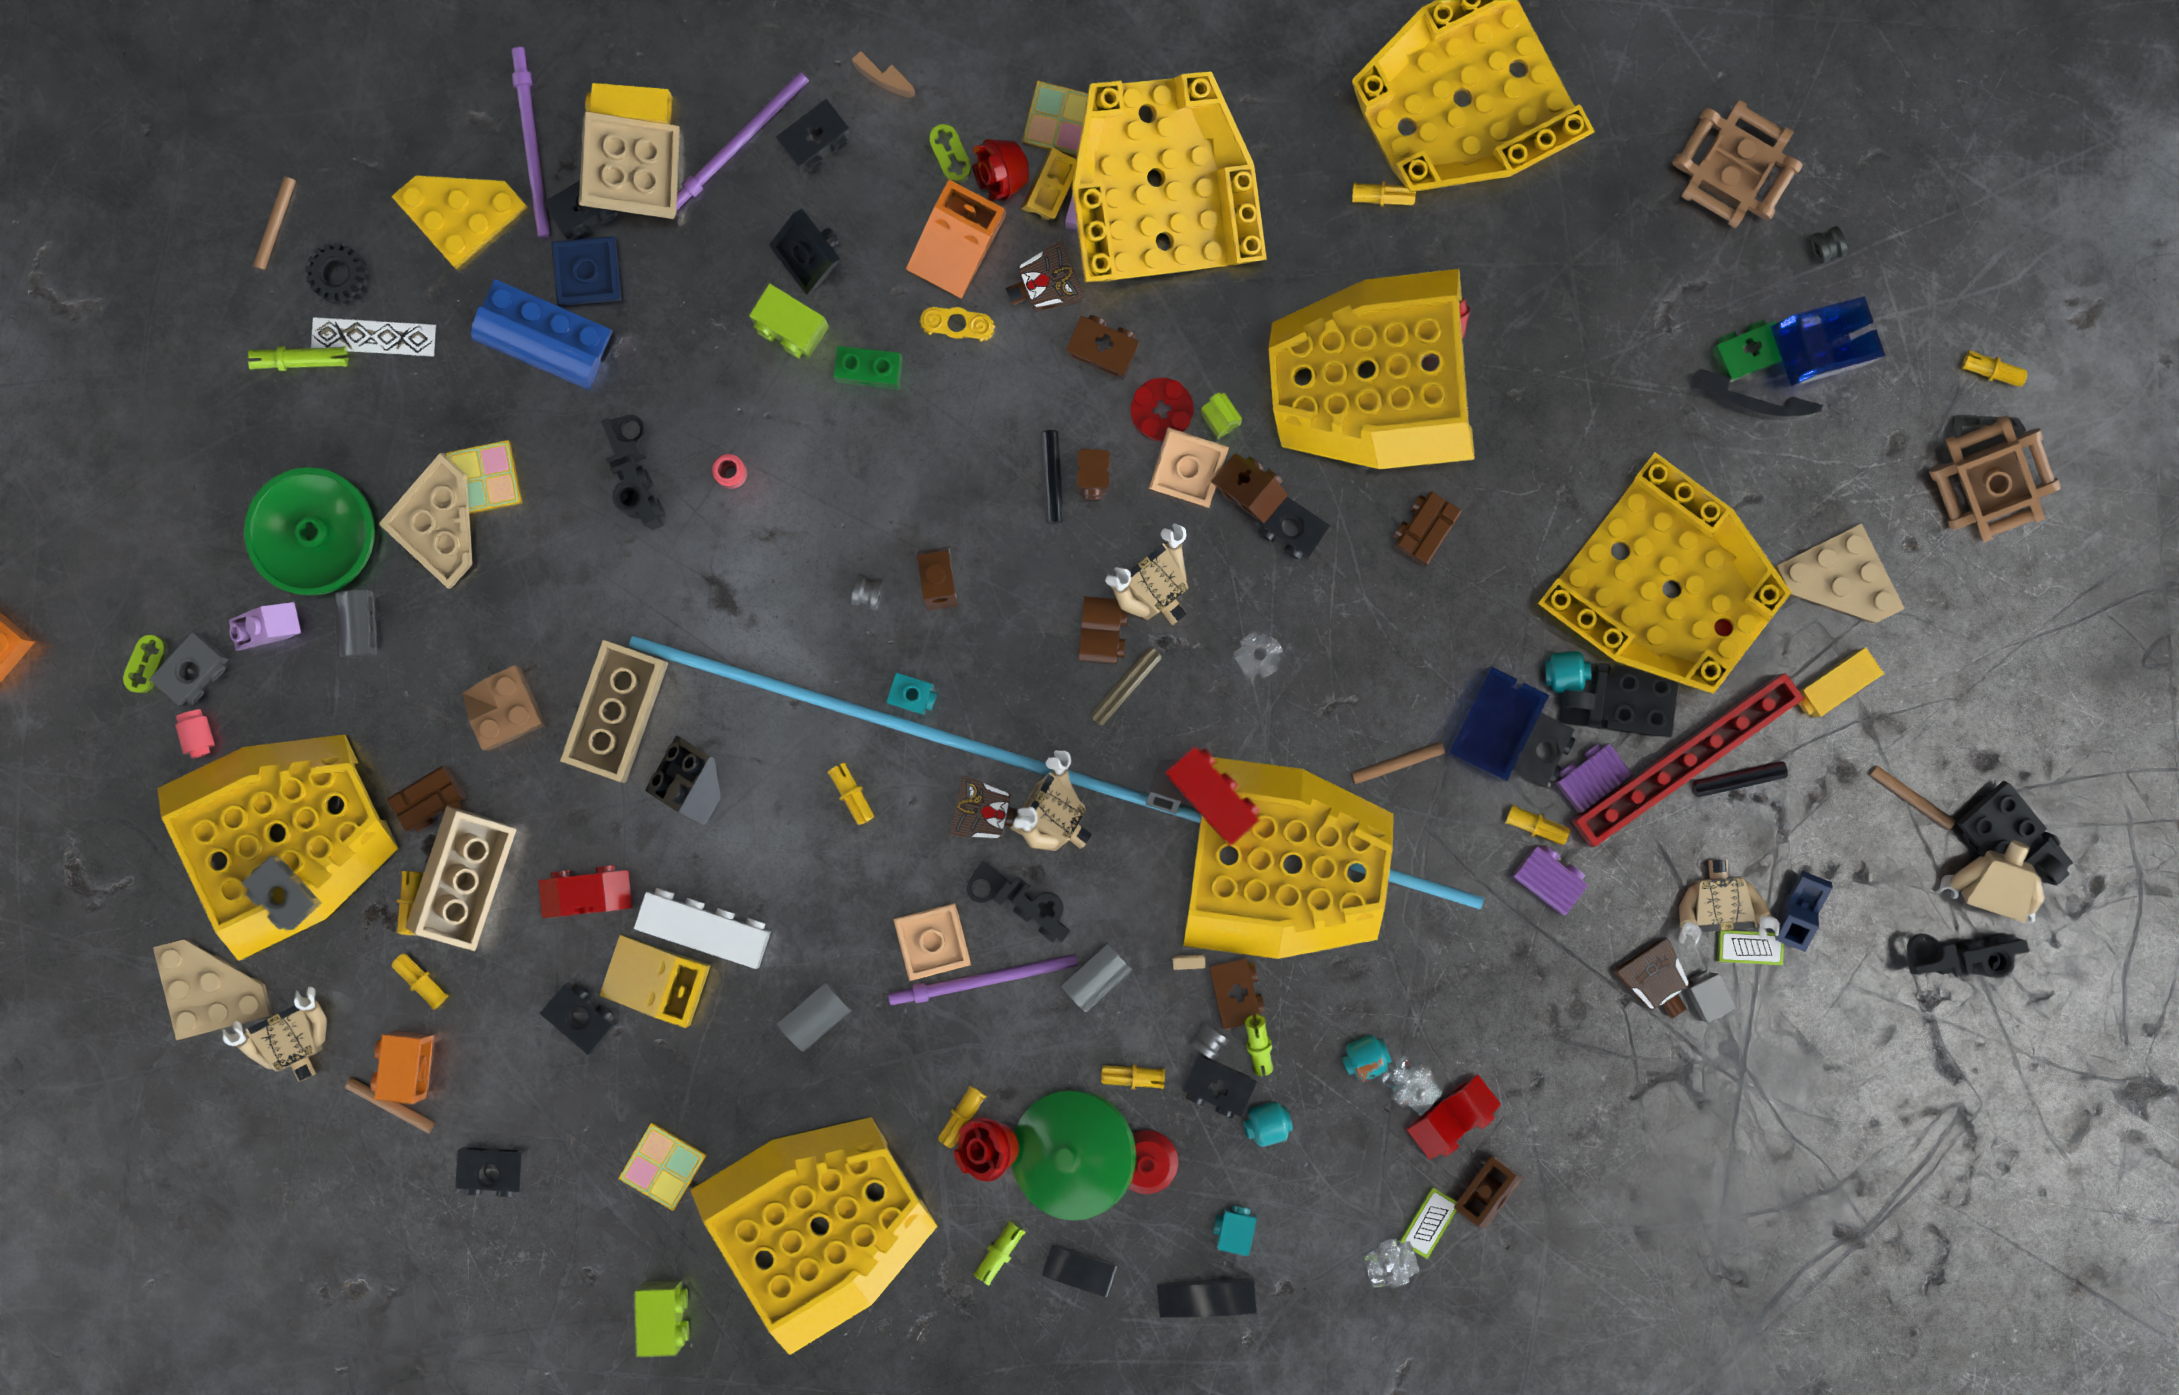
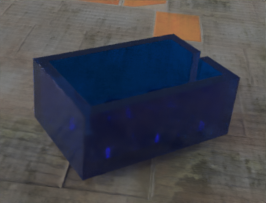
(1820, 343)
(1497, 724)

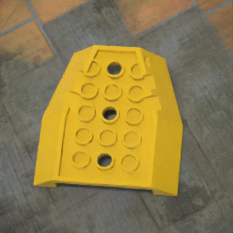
(1469, 50)
(1205, 189)
(1399, 412)
(1677, 536)
(237, 802)
(1278, 914)
(770, 1205)

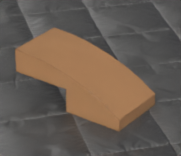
(889, 80)

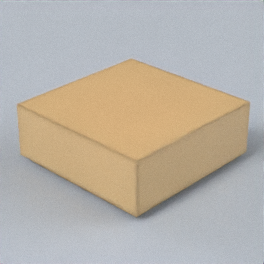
(1188, 961)

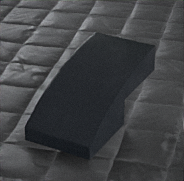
(1079, 1271)

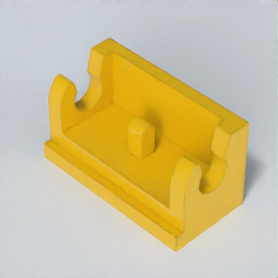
(1050, 185)

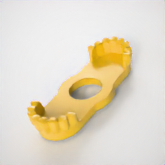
(977, 324)

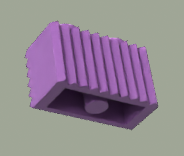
(1592, 777)
(1549, 879)

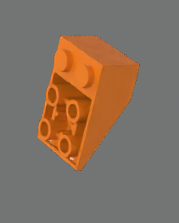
(956, 239)

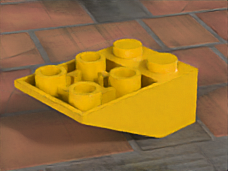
(655, 981)

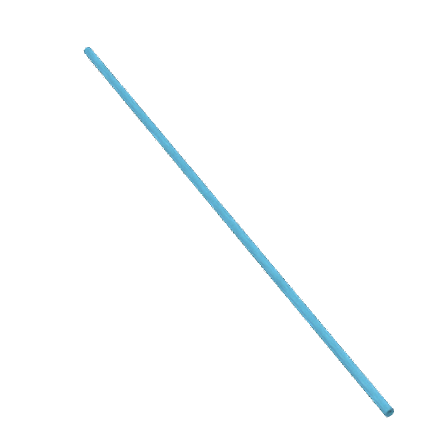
(984, 750)

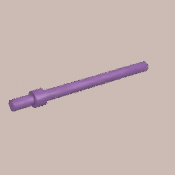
(523, 81)
(693, 185)
(921, 991)

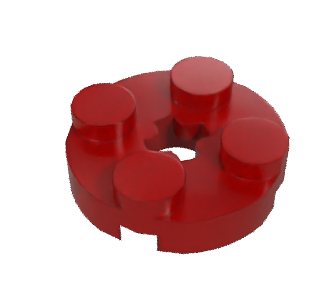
(1146, 399)

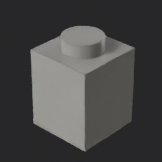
(1710, 996)

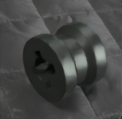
(1829, 244)

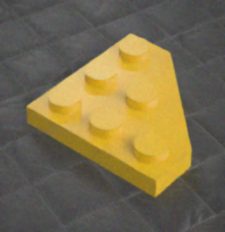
(459, 212)

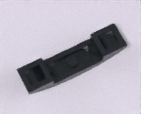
(1717, 388)

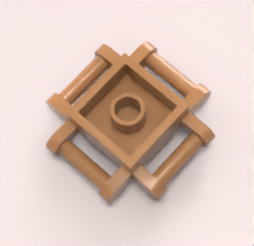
(1736, 164)
(1995, 479)

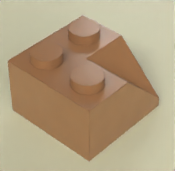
(502, 708)

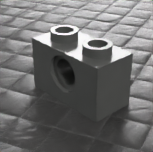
(172, 676)
(299, 898)

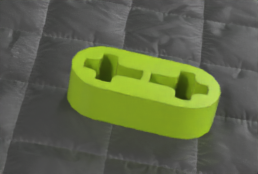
(944, 157)
(138, 661)

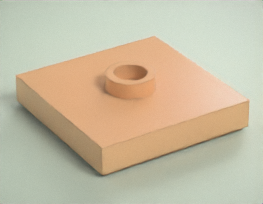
(1187, 467)
(932, 941)

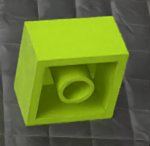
(789, 321)
(660, 1318)

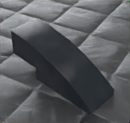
(1207, 1298)

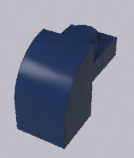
(1801, 909)

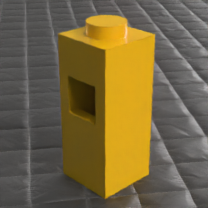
(630, 102)
(1839, 683)

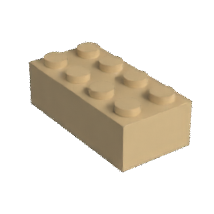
(614, 711)
(460, 878)

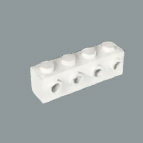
(702, 929)

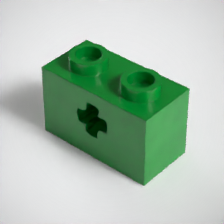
(1735, 362)
(868, 367)

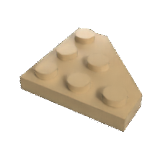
(435, 521)
(1843, 577)
(206, 990)

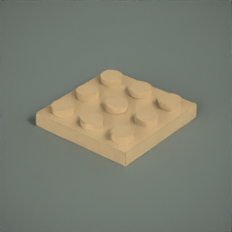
(629, 165)

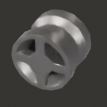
(867, 591)
(1209, 1041)

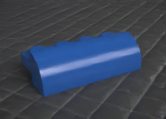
(540, 334)

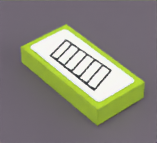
(1749, 948)
(1429, 1222)

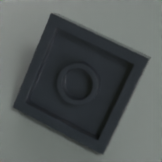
(805, 251)

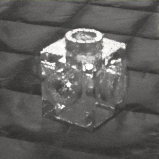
(1249, 664)
(1413, 1087)
(1391, 1263)

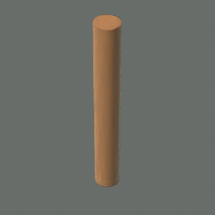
(274, 223)
(1398, 762)
(1912, 797)
(393, 1107)

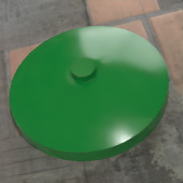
(309, 531)
(1074, 1155)

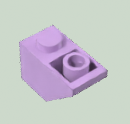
(264, 625)

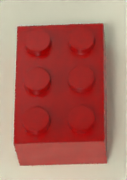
(1213, 795)

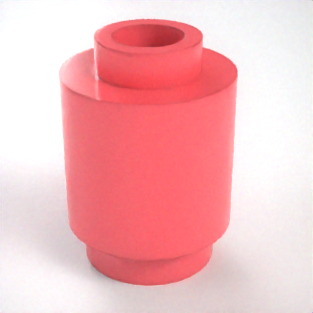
(725, 462)
(194, 733)

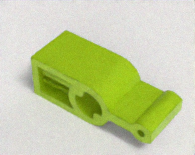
(1220, 415)

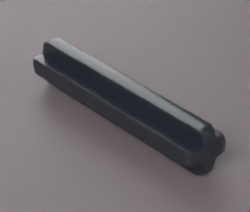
(1052, 476)
(1740, 779)

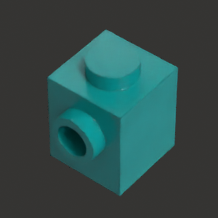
(911, 694)
(1235, 1230)

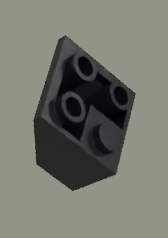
(687, 781)

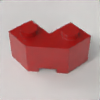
(585, 893)
(1443, 1125)

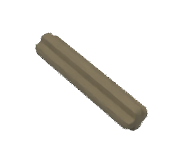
(1125, 686)

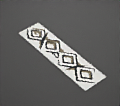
(374, 336)

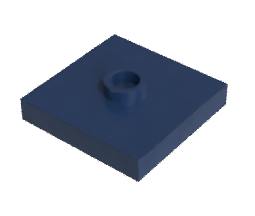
(586, 271)

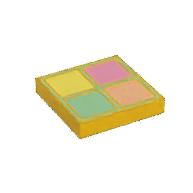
(1055, 118)
(490, 475)
(662, 1166)

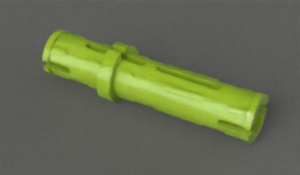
(305, 357)

